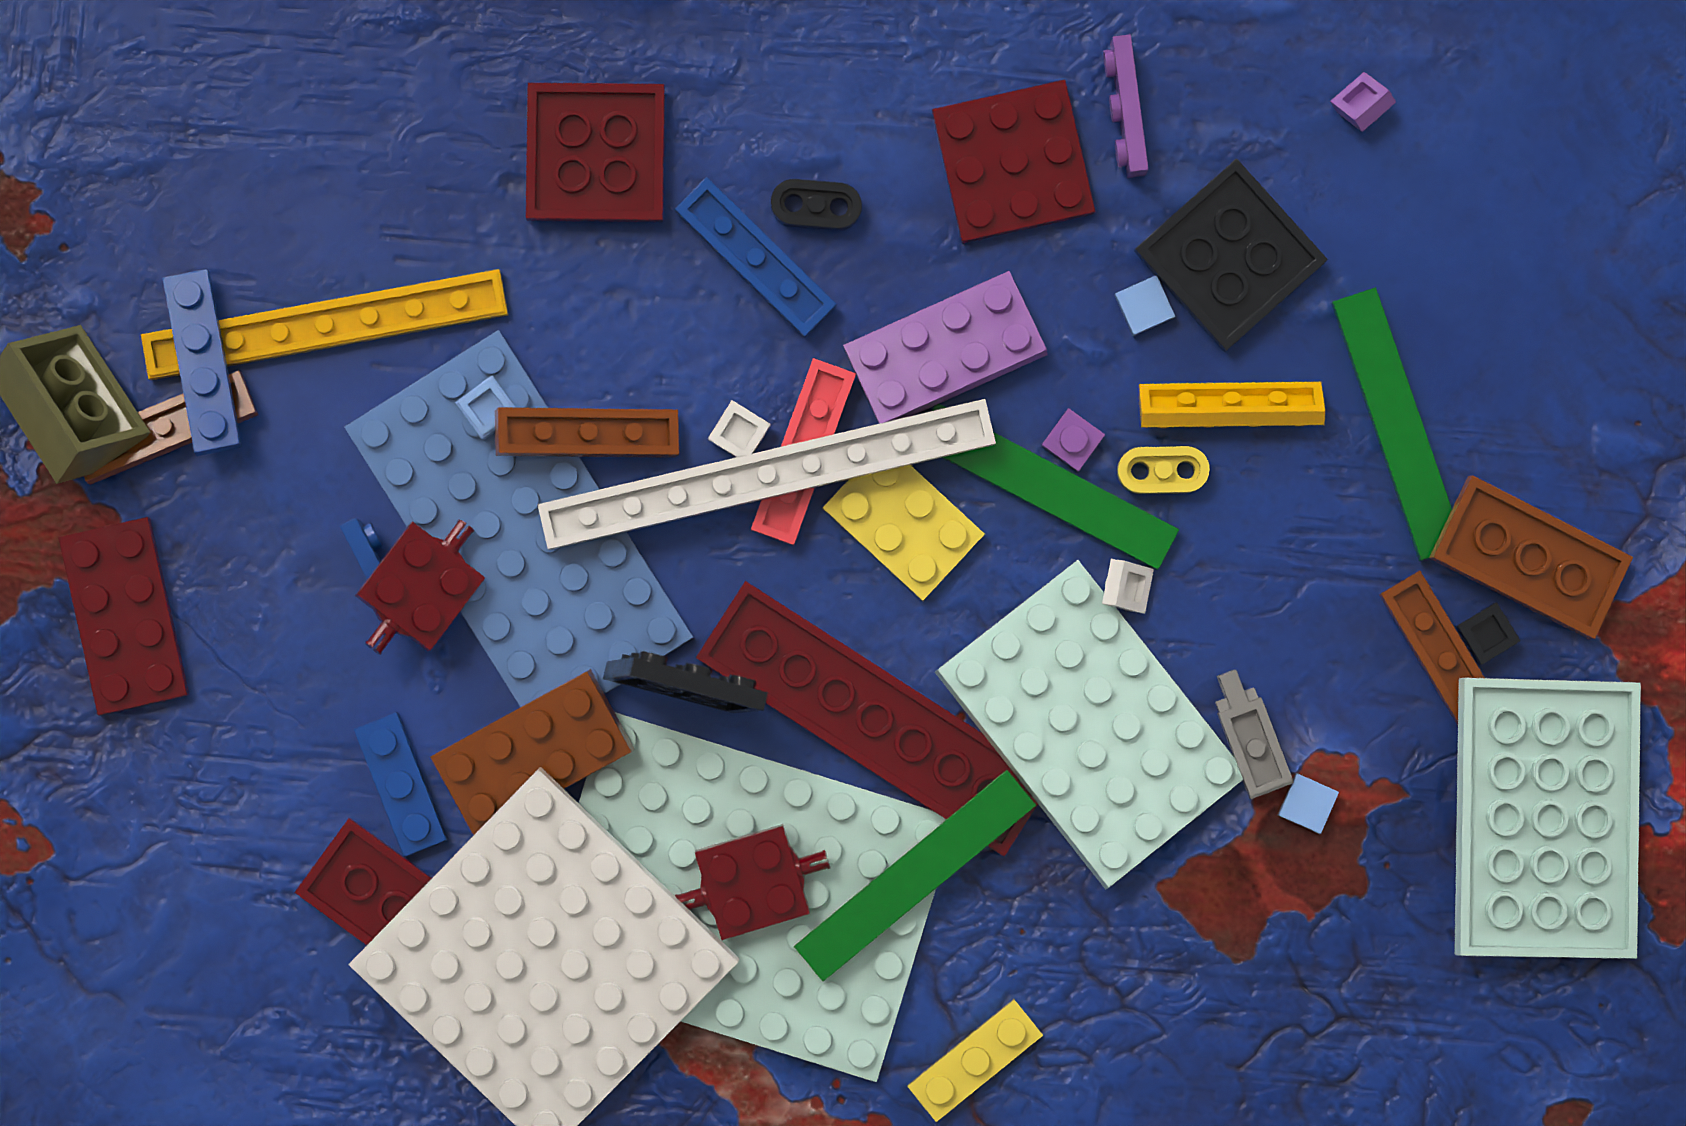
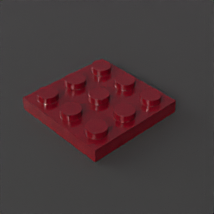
(595, 152)
(1013, 161)

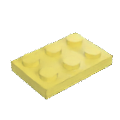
(905, 525)

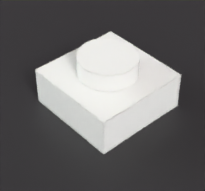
(739, 431)
(1127, 586)

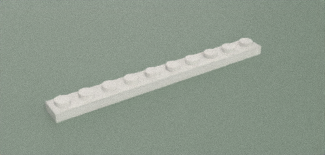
(766, 474)

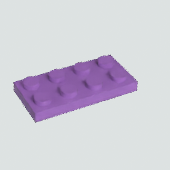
(945, 349)

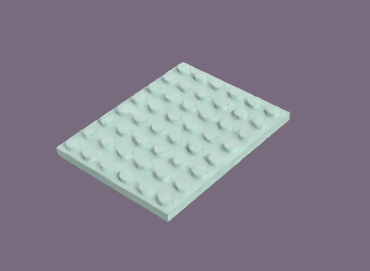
(694, 794)

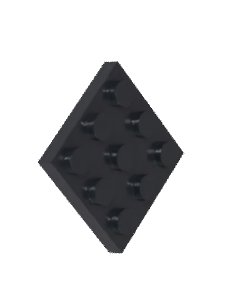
(1230, 255)
(687, 682)

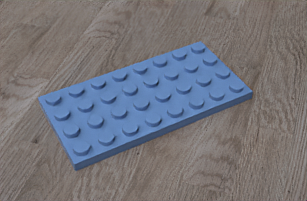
(538, 608)

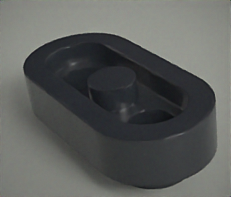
(816, 201)

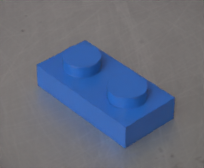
(364, 544)

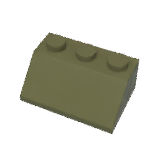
(68, 403)

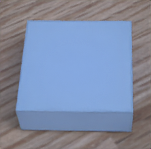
(1144, 305)
(480, 406)
(1308, 803)

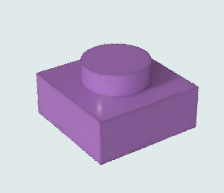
(1363, 101)
(1073, 440)

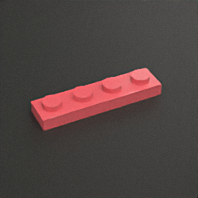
(813, 417)

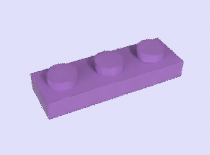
(1126, 106)

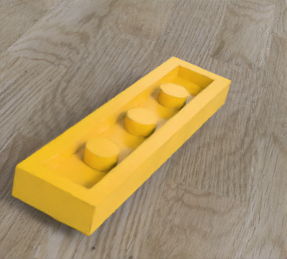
(1231, 404)

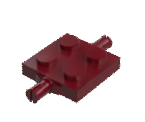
(419, 586)
(753, 881)

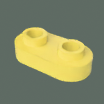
(1162, 470)

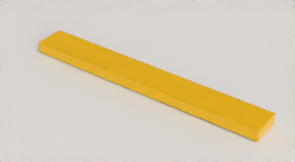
(343, 321)

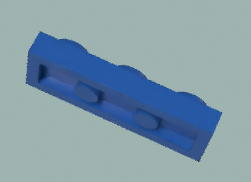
(400, 784)

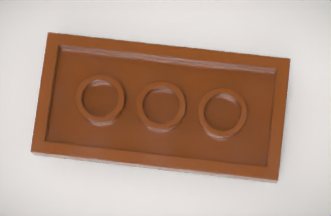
(1531, 557)
(563, 732)

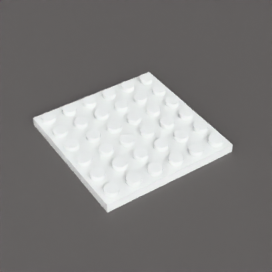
(544, 959)

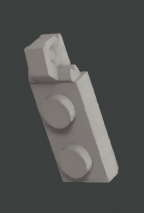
(1251, 737)

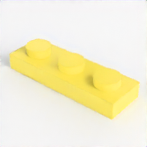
(974, 1060)

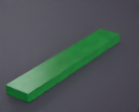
(1394, 417)
(1069, 499)
(914, 875)

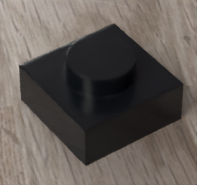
(1487, 633)

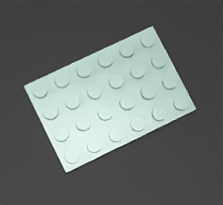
(1091, 724)
(1547, 818)

